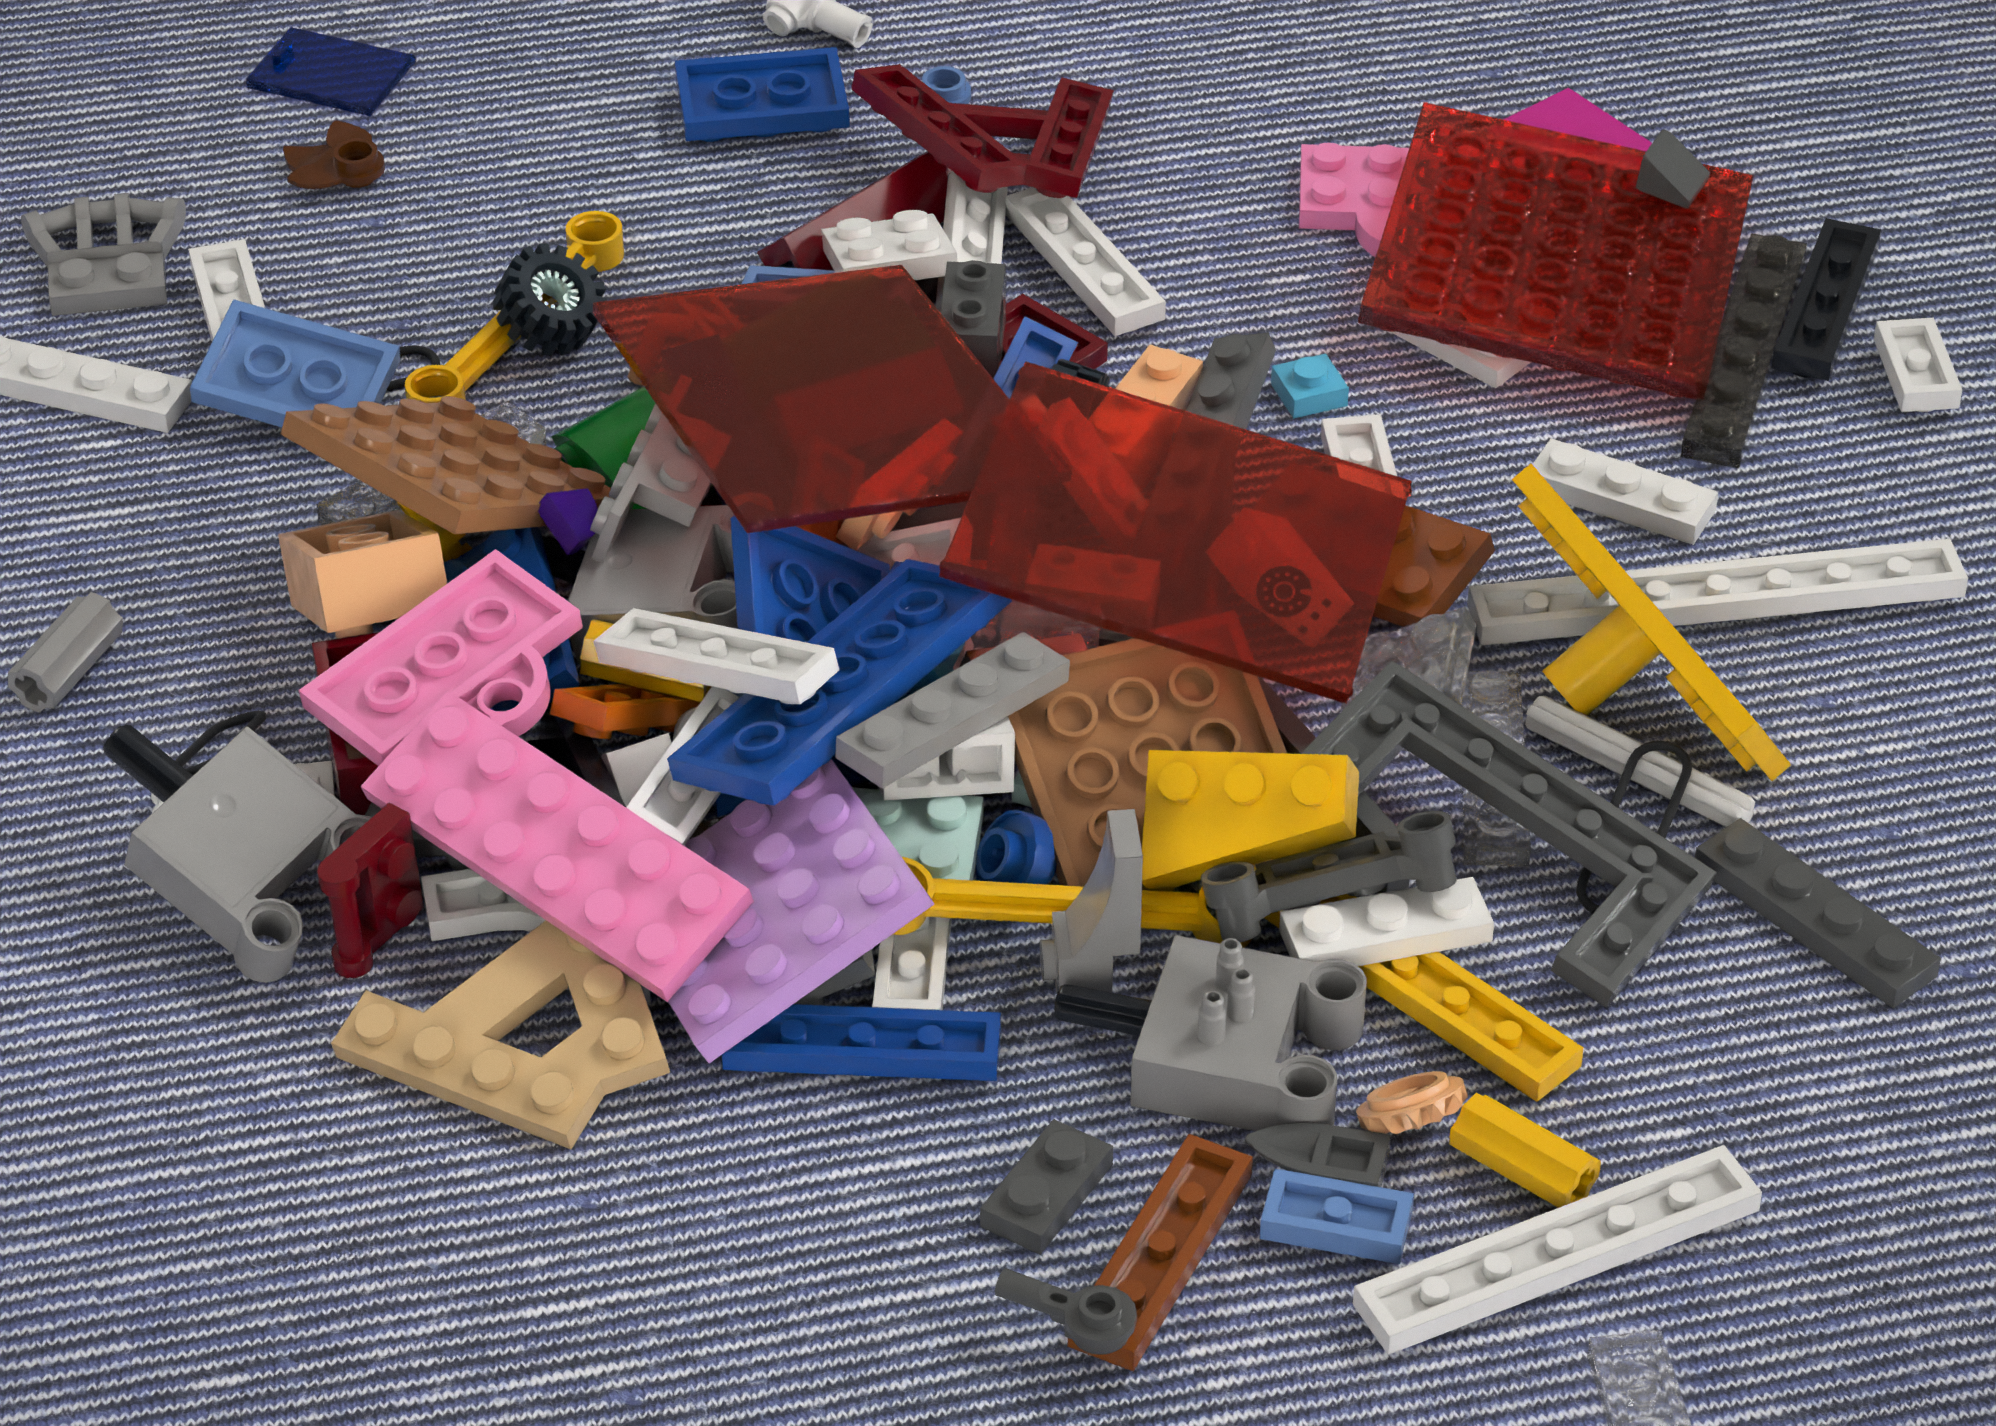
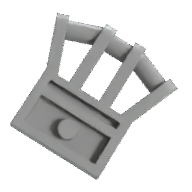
(106, 275)

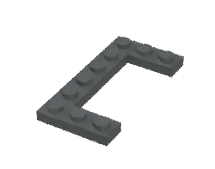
(1651, 875)

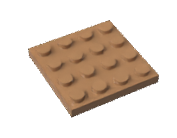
(442, 461)
(1091, 737)

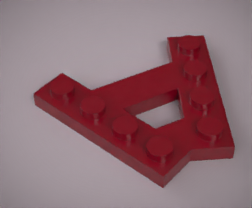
(963, 132)

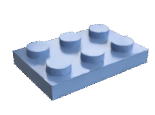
(285, 363)

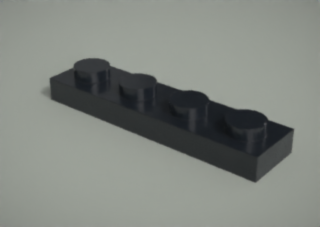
(1826, 299)

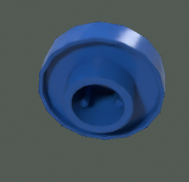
(1016, 850)

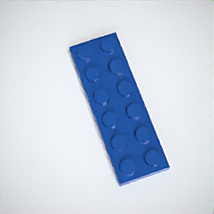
(882, 651)

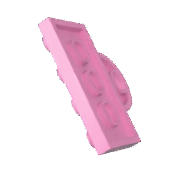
(1349, 188)
(470, 637)

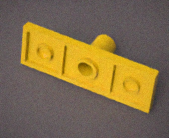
(1633, 637)

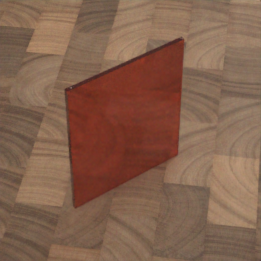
(814, 393)
(1180, 531)

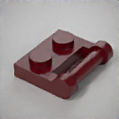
(371, 888)

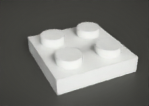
(906, 240)

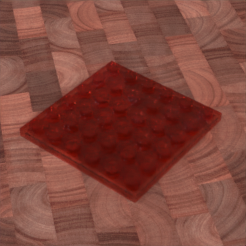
(1553, 255)

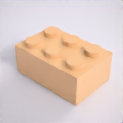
(361, 570)

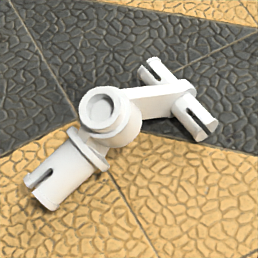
(818, 15)

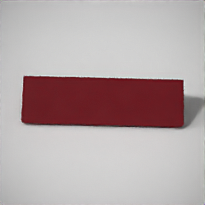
(913, 186)

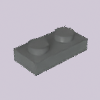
(1046, 1186)

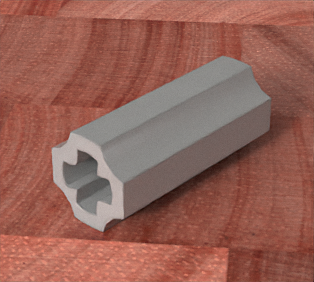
(65, 652)

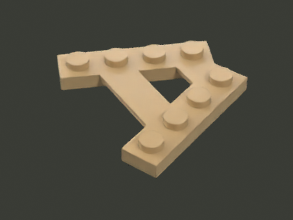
(457, 1047)

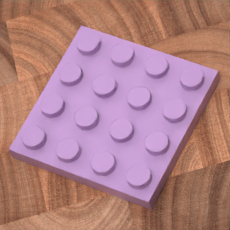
(822, 898)

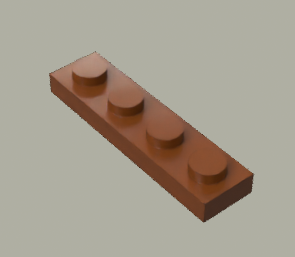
(1172, 1237)

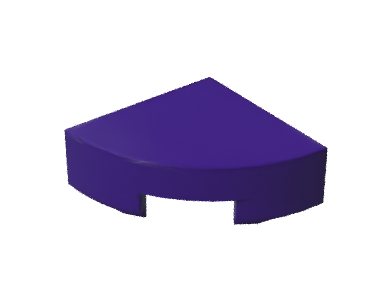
(569, 517)

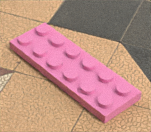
(559, 845)

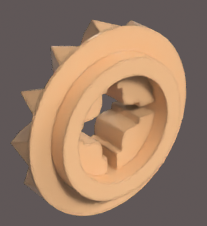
(1412, 1102)

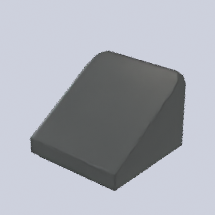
(1671, 171)

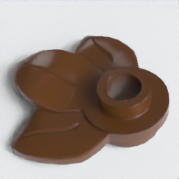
(346, 158)

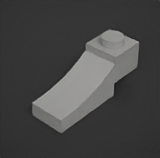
(1104, 915)

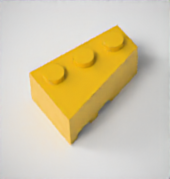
(1241, 808)

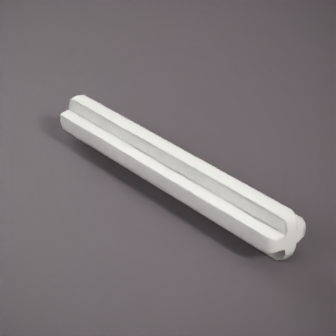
(1653, 770)

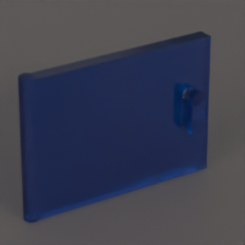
(330, 71)

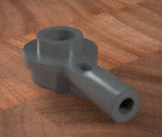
(1094, 1318)

